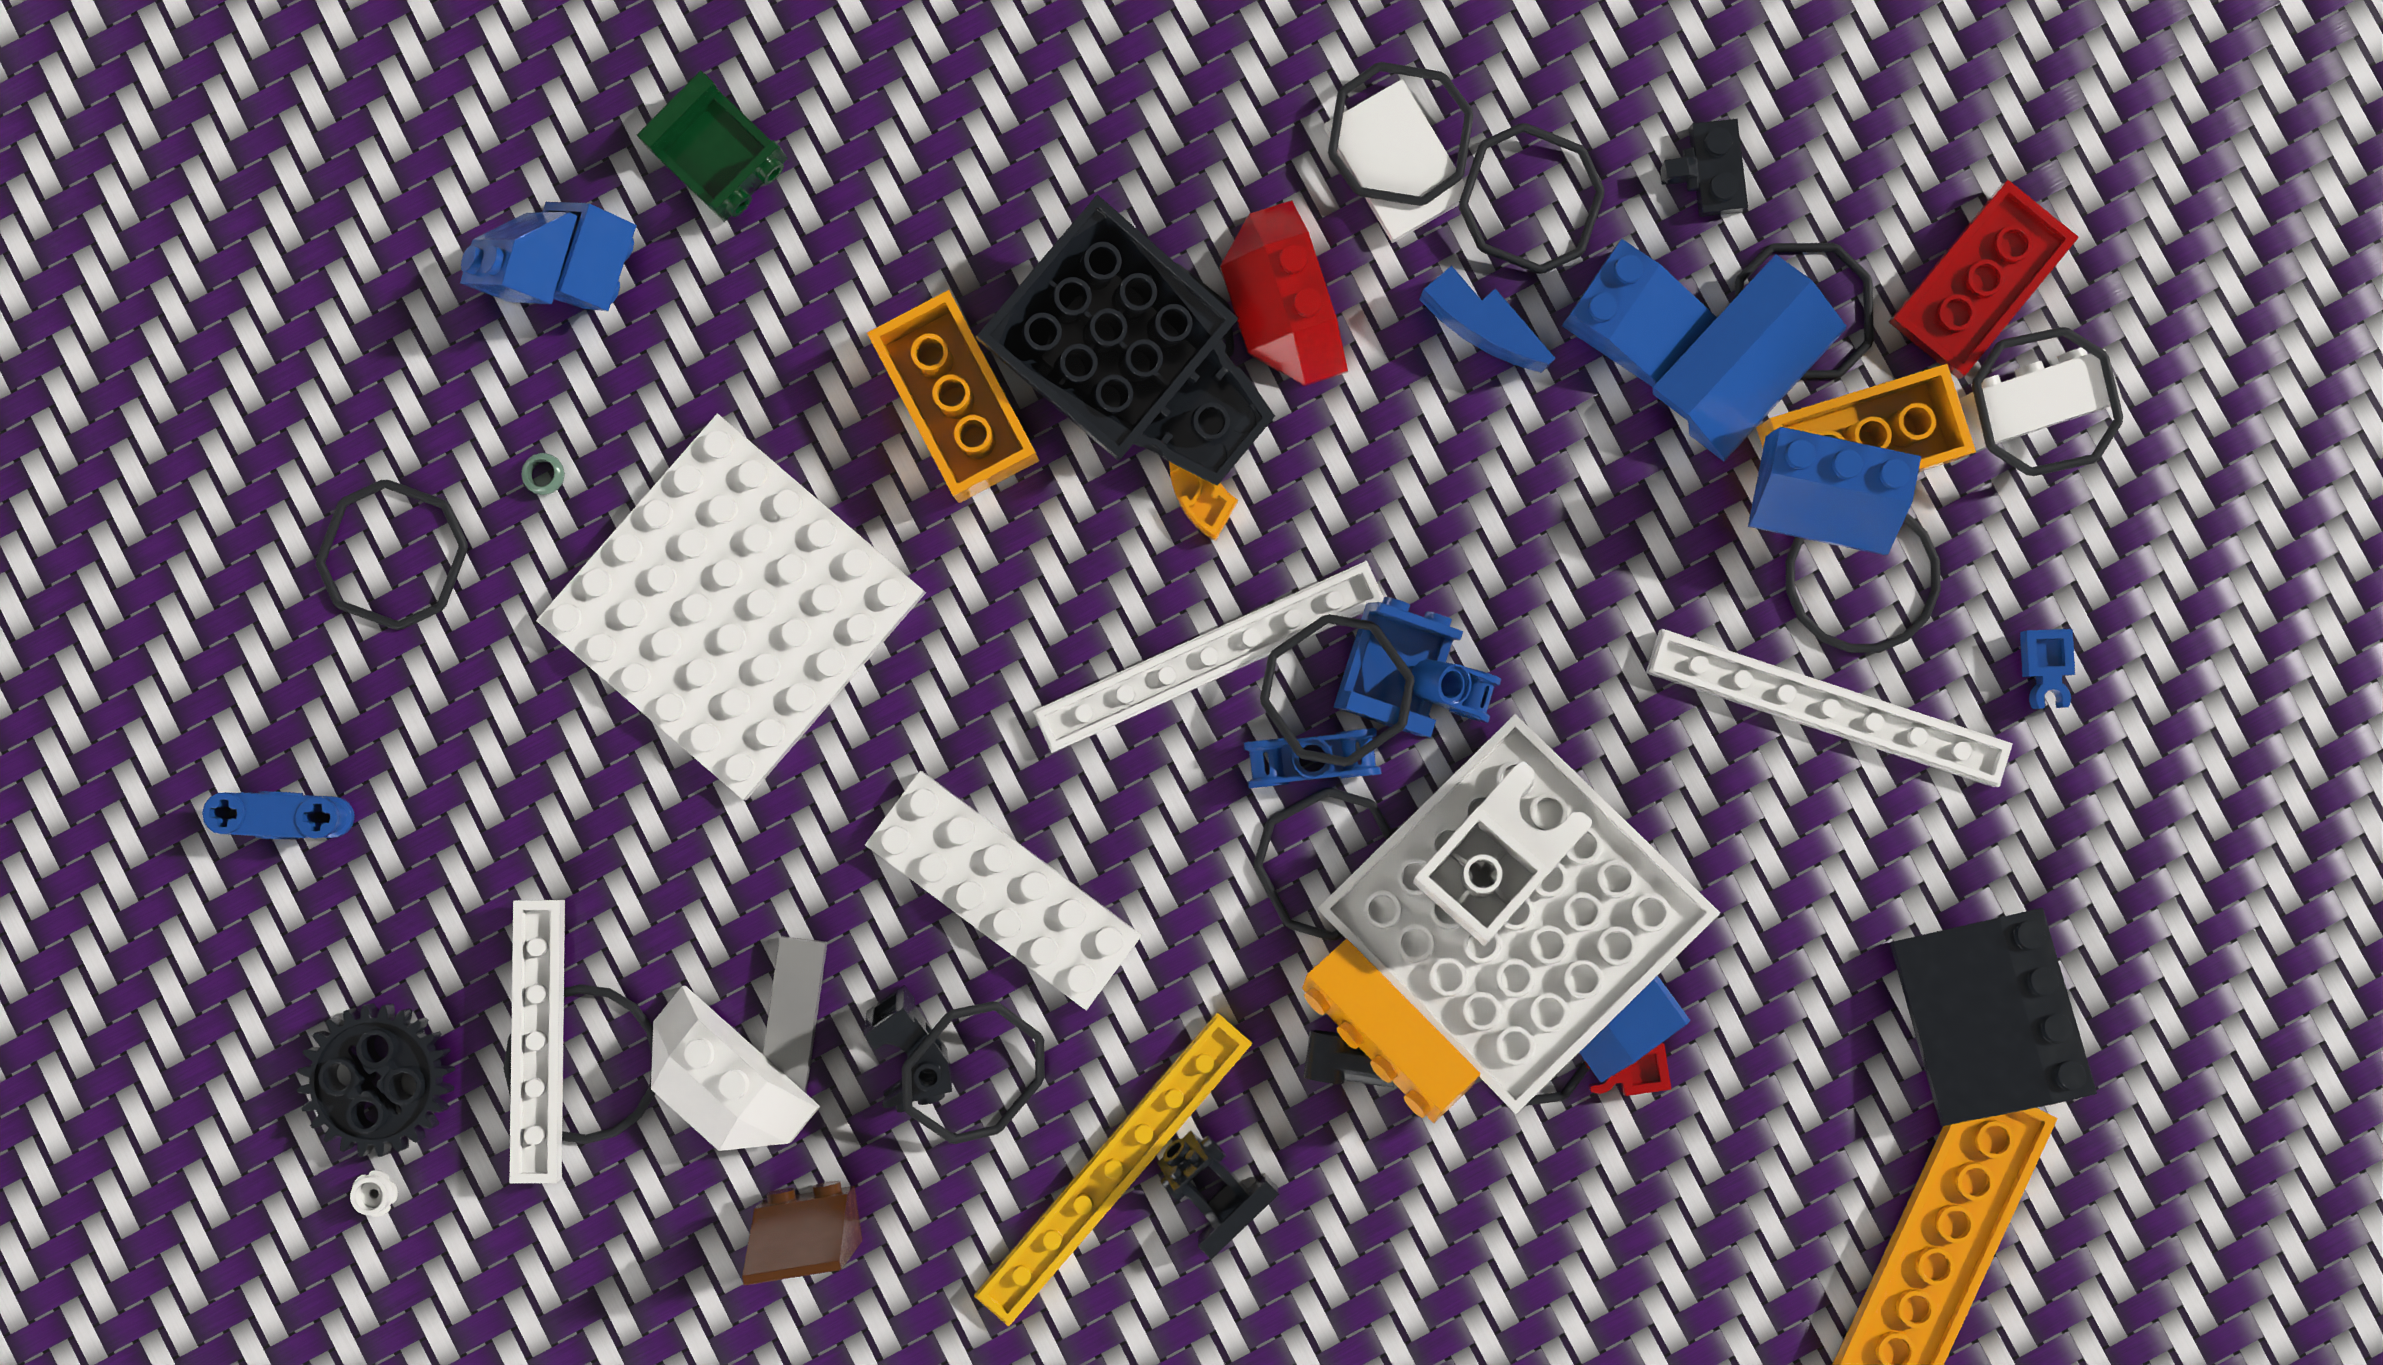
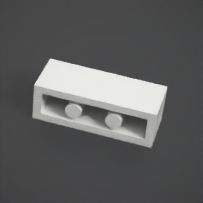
(2039, 397)

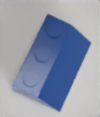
(1833, 490)

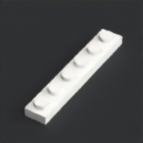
(537, 1041)

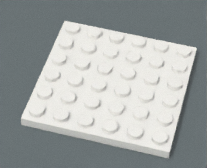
(731, 607)
(1564, 957)

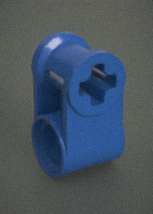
(1455, 688)

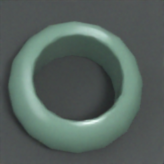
(555, 483)

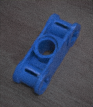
(1285, 764)
(278, 815)

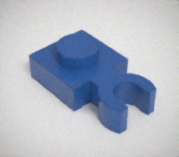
(2048, 658)

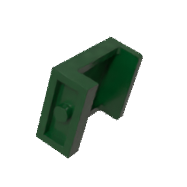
(713, 147)

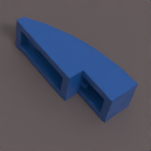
(1485, 323)

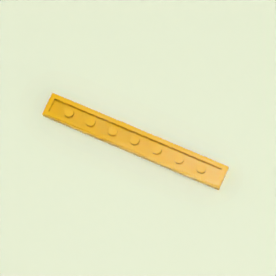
(1112, 1169)

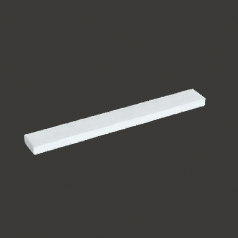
(1203, 658)
(1829, 708)

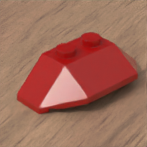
(1283, 297)

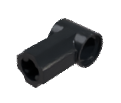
(1334, 1061)

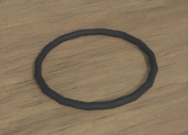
(1887, 644)
(649, 1095)

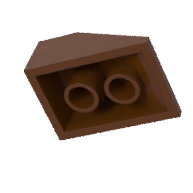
(802, 1233)

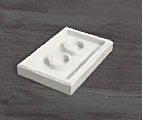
(1397, 151)

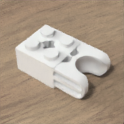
(1505, 845)

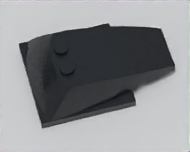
(1130, 348)

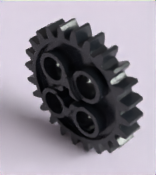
(343, 1106)

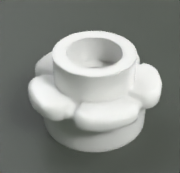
(361, 1193)

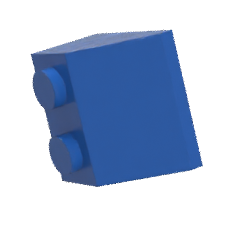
(594, 256)
(520, 257)

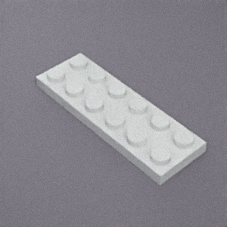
(1003, 890)

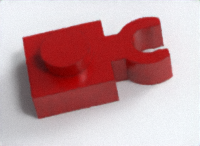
(1643, 1076)

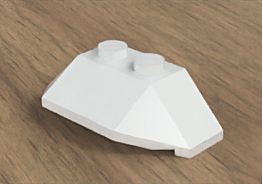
(722, 1079)

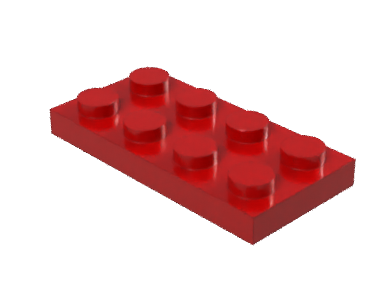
(1983, 279)

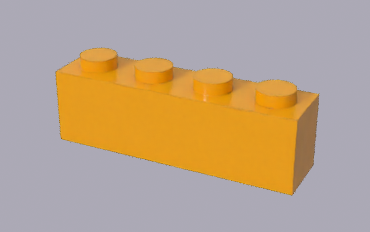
(1389, 1031)

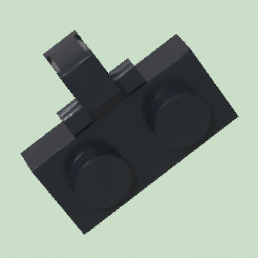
(1711, 168)

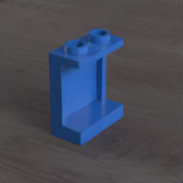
(1372, 682)

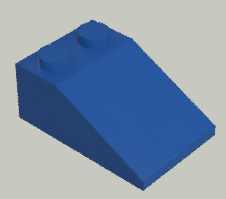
(1638, 314)

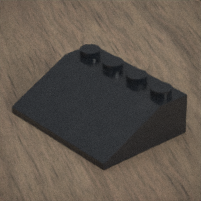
(1992, 1018)

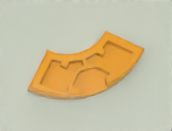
(1202, 501)

